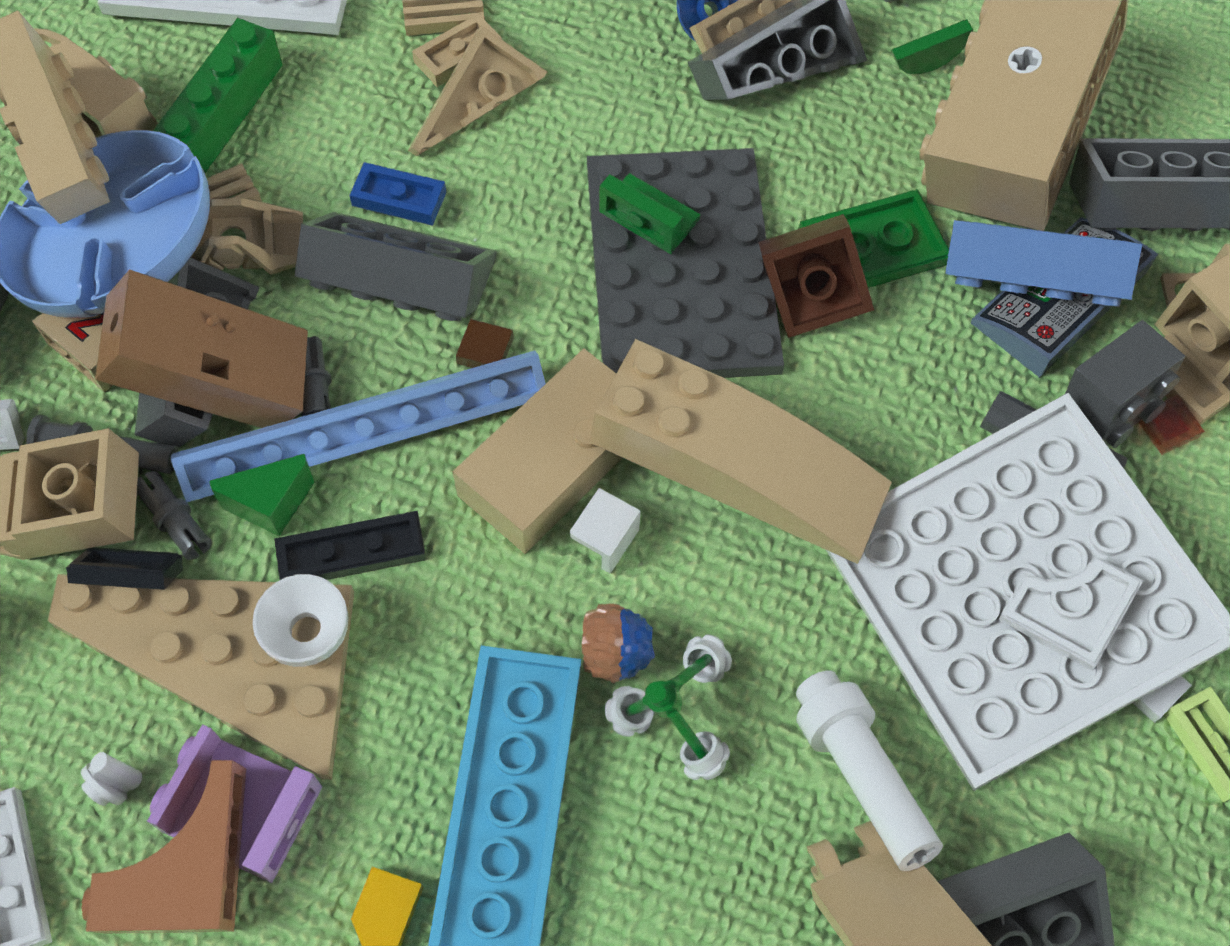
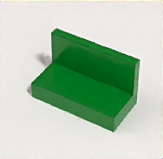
(646, 211)

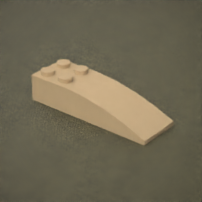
(738, 450)

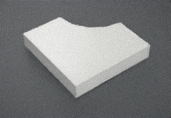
(1073, 612)

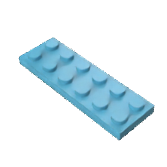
(506, 801)

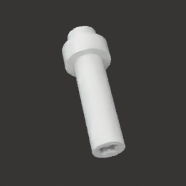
(839, 721)

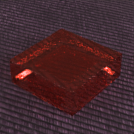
(1173, 426)

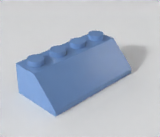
(1043, 260)

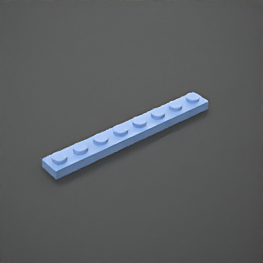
(365, 422)

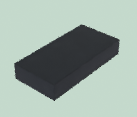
(125, 568)

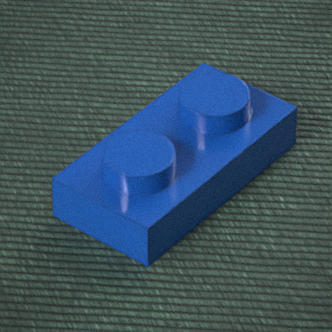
(398, 193)

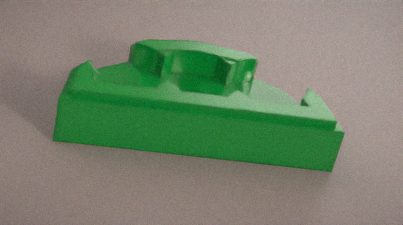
(932, 49)

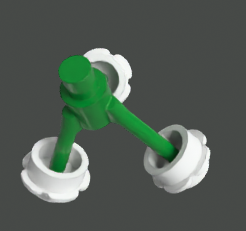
(633, 709)

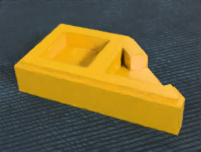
(385, 908)

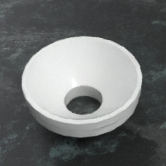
(289, 602)

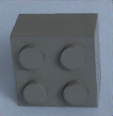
(1126, 382)

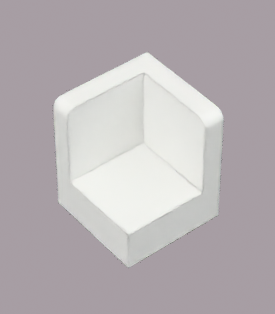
(607, 527)

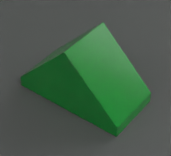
(266, 493)

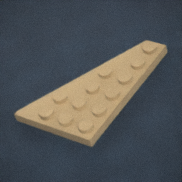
(204, 650)

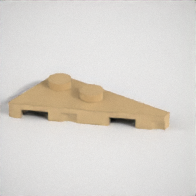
(480, 82)

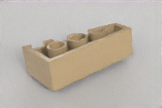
(48, 123)

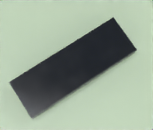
(352, 547)

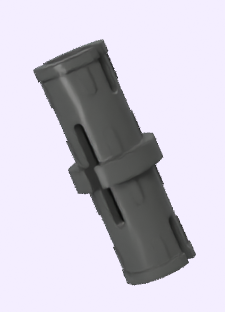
(172, 515)

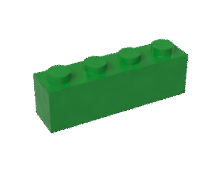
(223, 90)

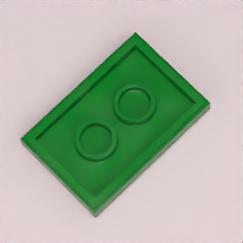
(893, 237)

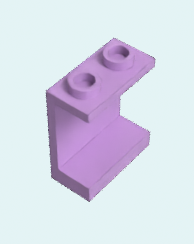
(273, 800)

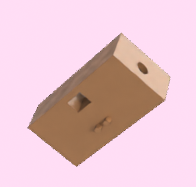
(201, 352)

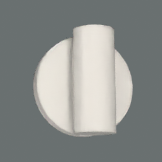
(109, 779)

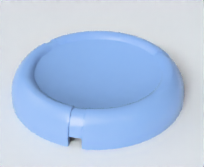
(147, 227)

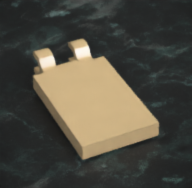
(881, 905)

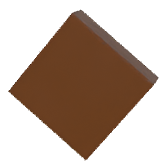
(483, 344)

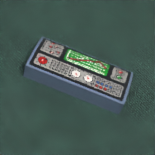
(1044, 328)

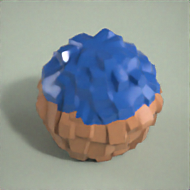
(615, 642)

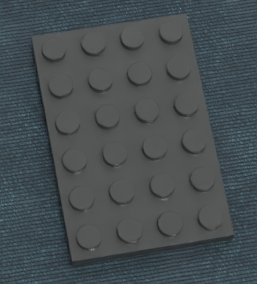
(713, 291)

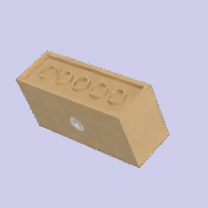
(1020, 106)

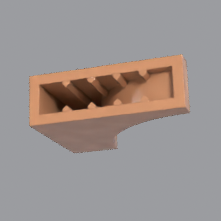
(186, 882)

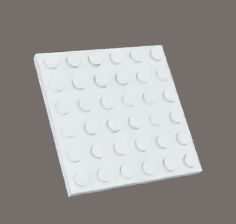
(954, 551)

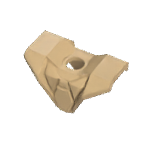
(269, 230)

